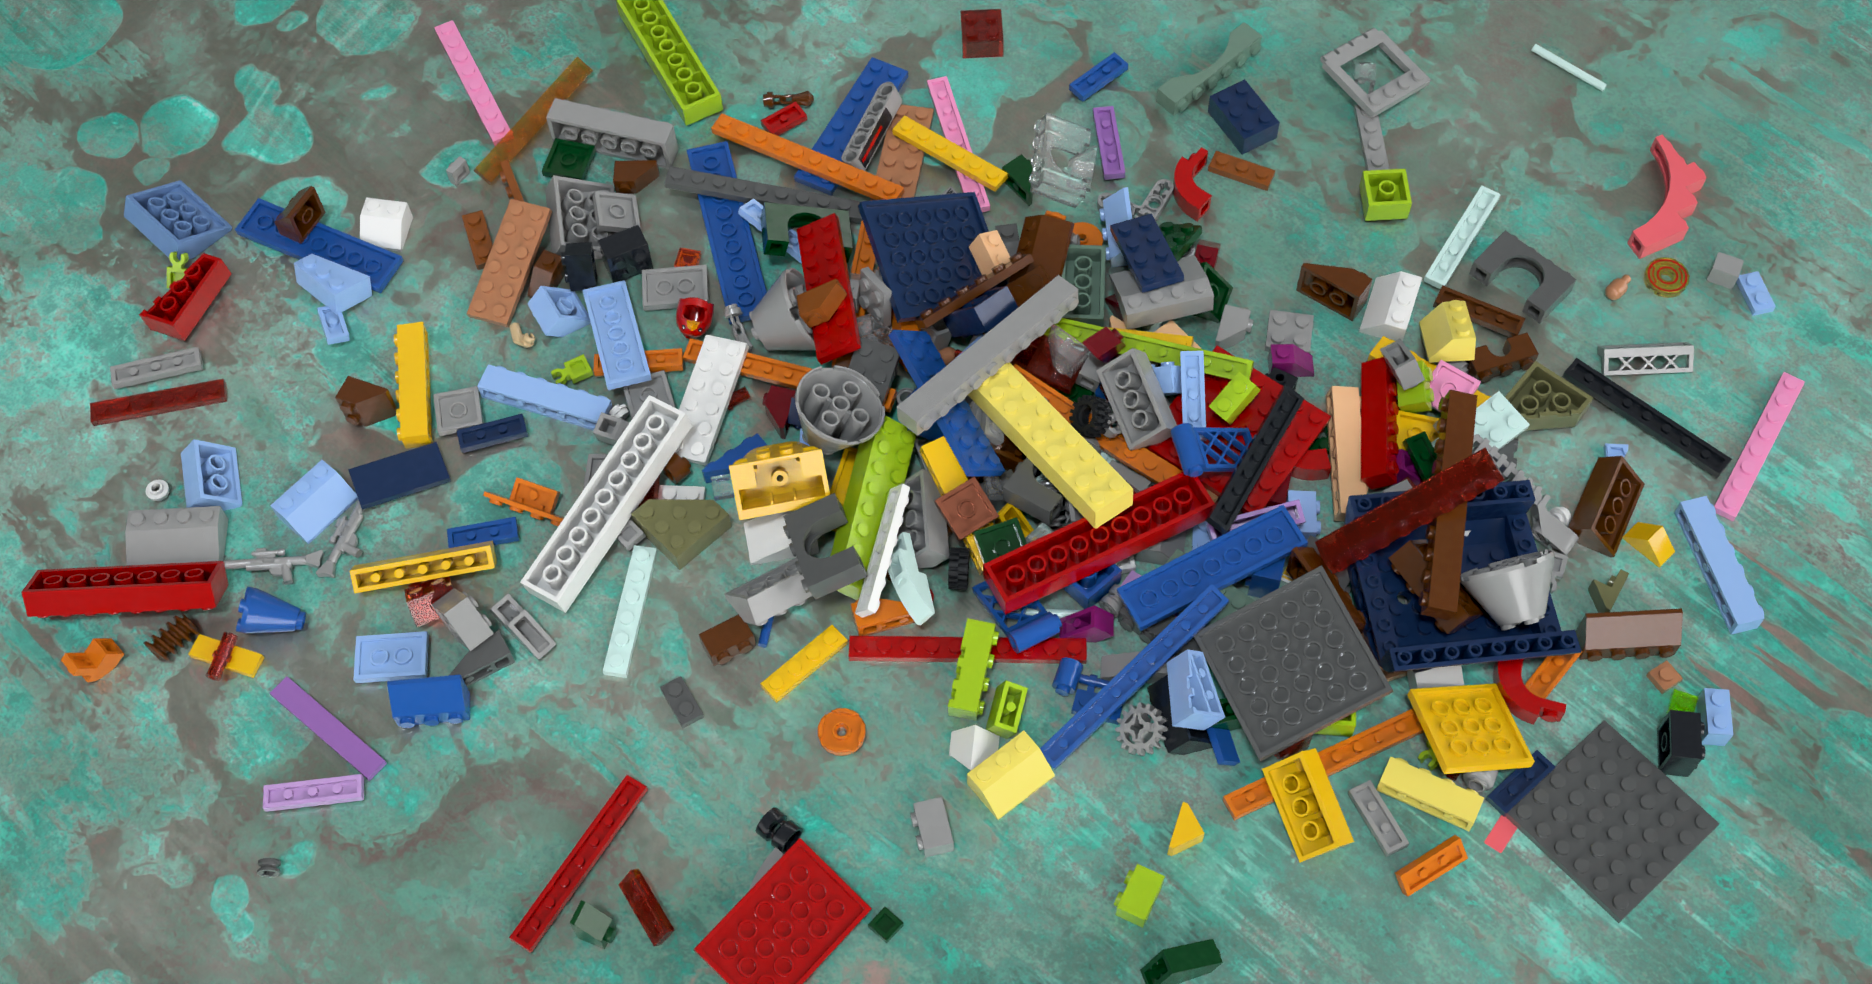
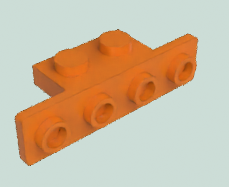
(531, 498)

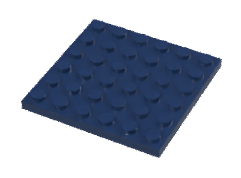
(924, 247)

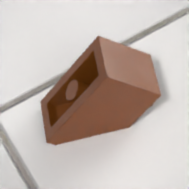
(820, 302)

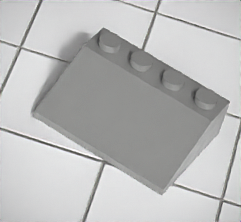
(574, 213)
(1165, 303)
(176, 535)

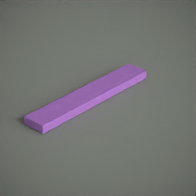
(328, 728)

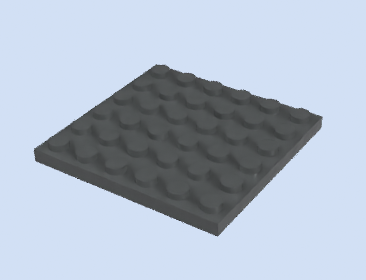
(1292, 663)
(1612, 821)

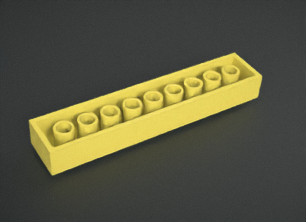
(1053, 446)

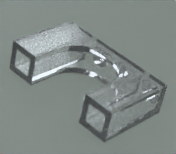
(1046, 176)

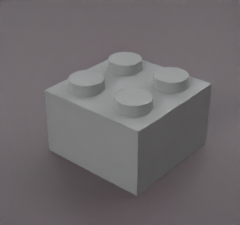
(463, 619)

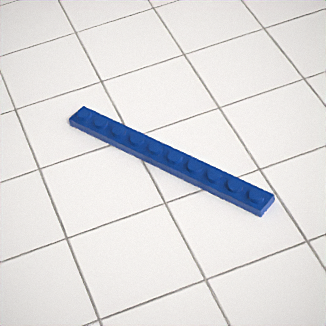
(1133, 676)

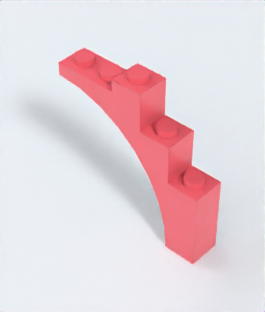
(1679, 202)

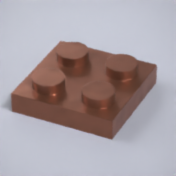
(966, 508)

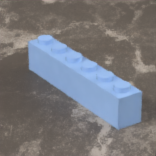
(542, 397)
(1719, 565)

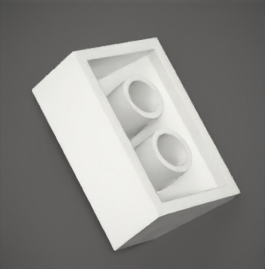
(1390, 305)

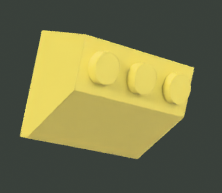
(1448, 333)
(1010, 775)

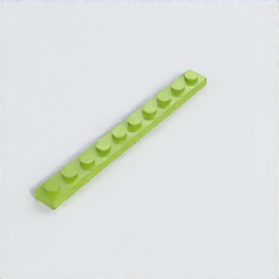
(1163, 351)

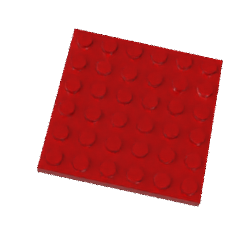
(1296, 441)

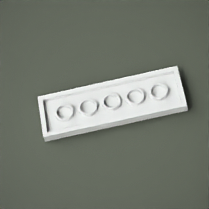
(710, 395)

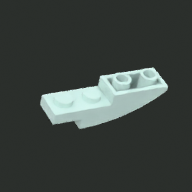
(909, 582)

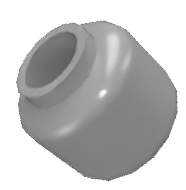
(1480, 780)

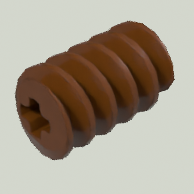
(172, 637)

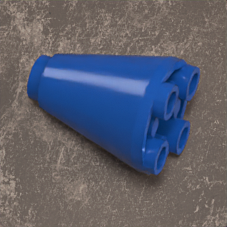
(267, 614)

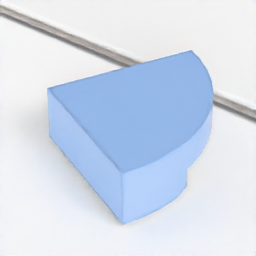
(1615, 449)

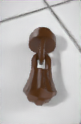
(804, 99)

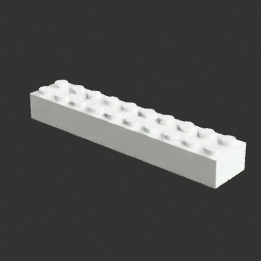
(606, 503)

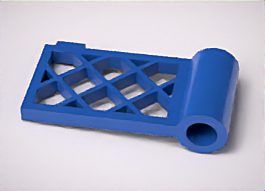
(1193, 451)
(1029, 629)

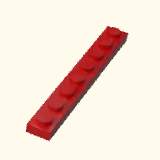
(578, 864)

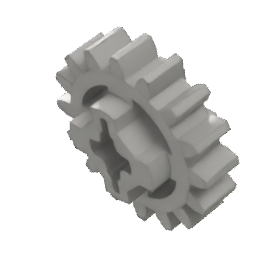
(1143, 733)

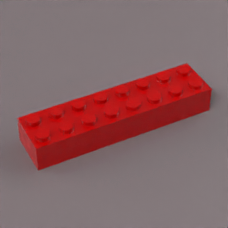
(125, 589)

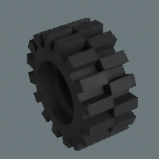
(1099, 416)
(958, 568)

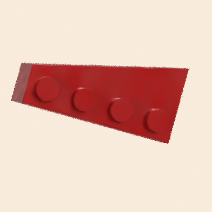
(188, 298)

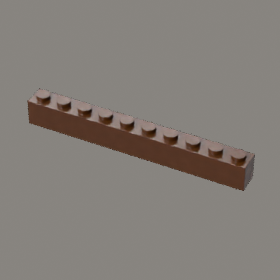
(1447, 531)

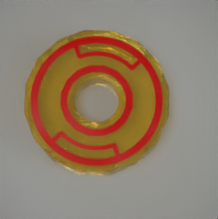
(1666, 266)

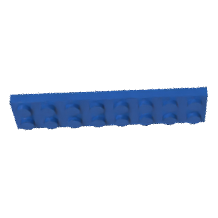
(847, 117)
(322, 241)
(959, 424)
(1216, 563)

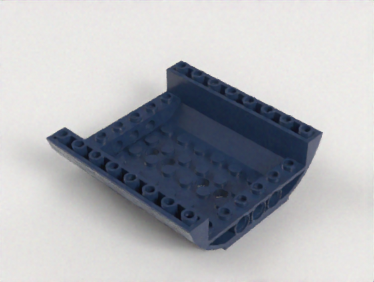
(1411, 641)

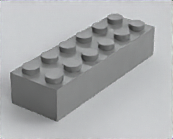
(613, 132)

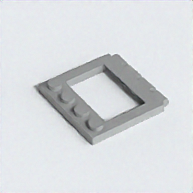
(1389, 94)

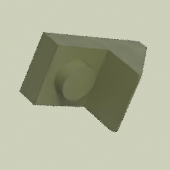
(1606, 595)

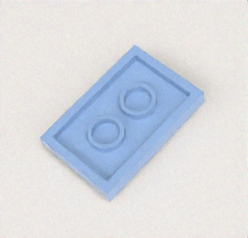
(391, 657)

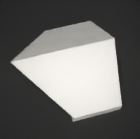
(973, 745)

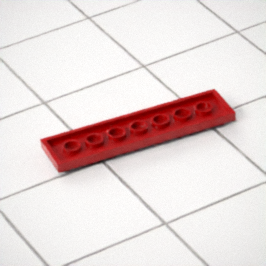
(822, 262)

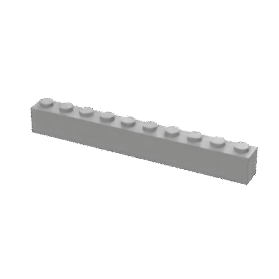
(987, 355)

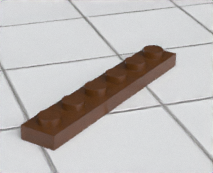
(966, 294)

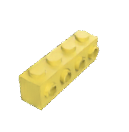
(1430, 793)

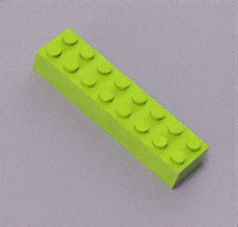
(671, 58)
(877, 468)

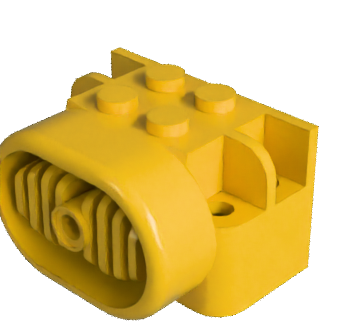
(778, 479)

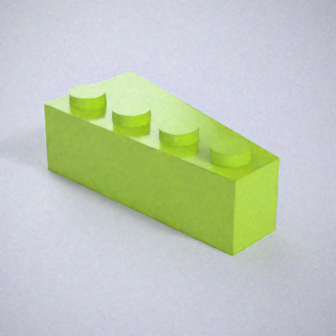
(972, 670)

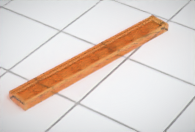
(532, 120)

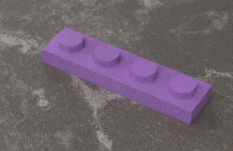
(1108, 142)

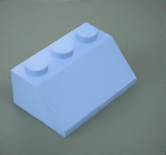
(1115, 210)
(211, 475)
(314, 502)

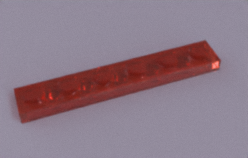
(158, 402)

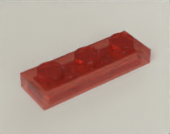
(646, 907)

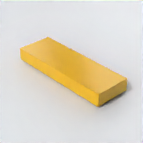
(242, 661)

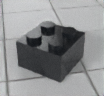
(625, 254)
(1680, 743)

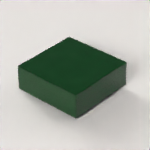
(885, 924)

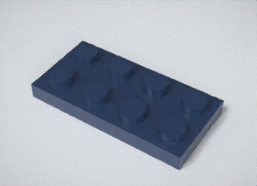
(1147, 253)

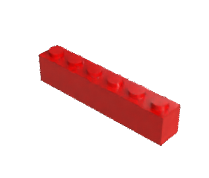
(1378, 424)

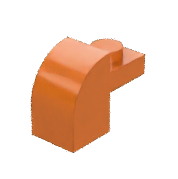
(96, 661)

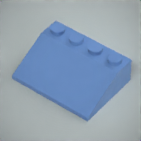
(175, 219)

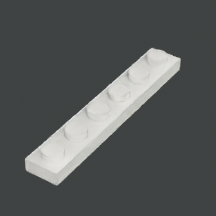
(882, 551)

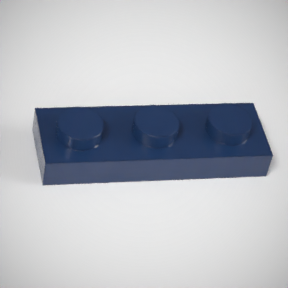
(492, 433)
(1519, 784)

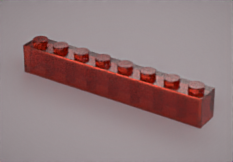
(1409, 510)

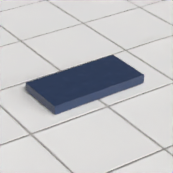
(399, 475)

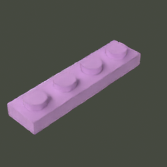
(313, 792)

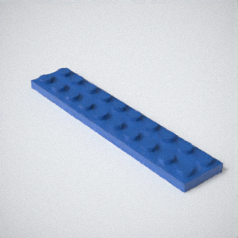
(729, 234)

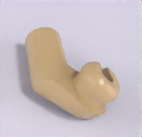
(521, 339)

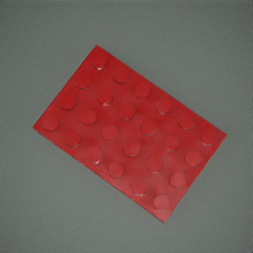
(784, 923)

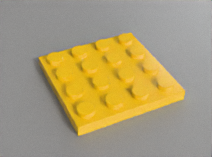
(1470, 728)

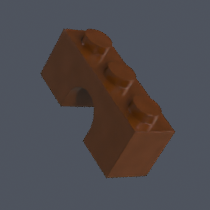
(1518, 353)

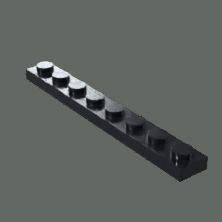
(1647, 418)
(1254, 460)

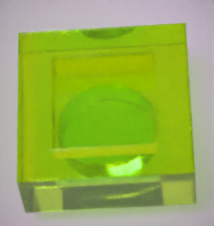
(1682, 701)

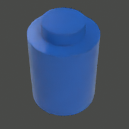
(1067, 676)

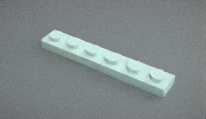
(1462, 237)
(630, 612)

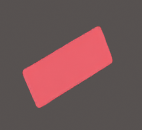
(1500, 834)

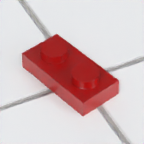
(784, 119)

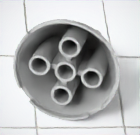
(778, 318)
(837, 408)
(1513, 588)

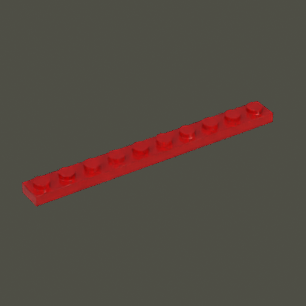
(949, 648)

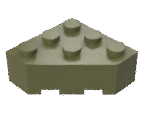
(1548, 399)
(681, 526)

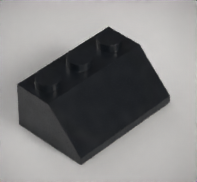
(1178, 739)

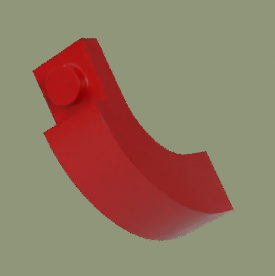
(1187, 194)
(1313, 466)
(1519, 699)

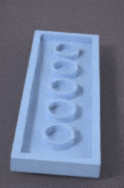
(616, 335)

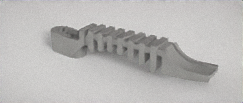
(1545, 527)

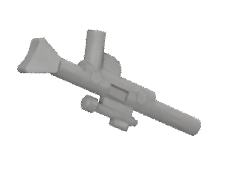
(346, 543)
(276, 565)

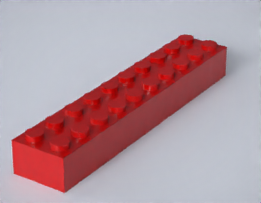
(1083, 550)

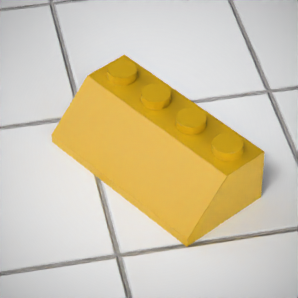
(1307, 805)

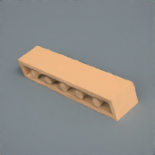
(1344, 446)

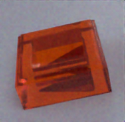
(687, 257)

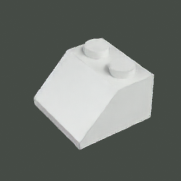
(385, 223)

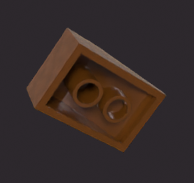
(1335, 288)

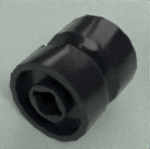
(777, 829)

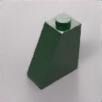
(1182, 963)

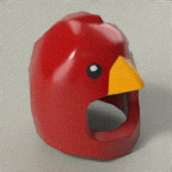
(694, 316)

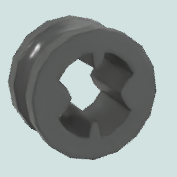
(269, 867)

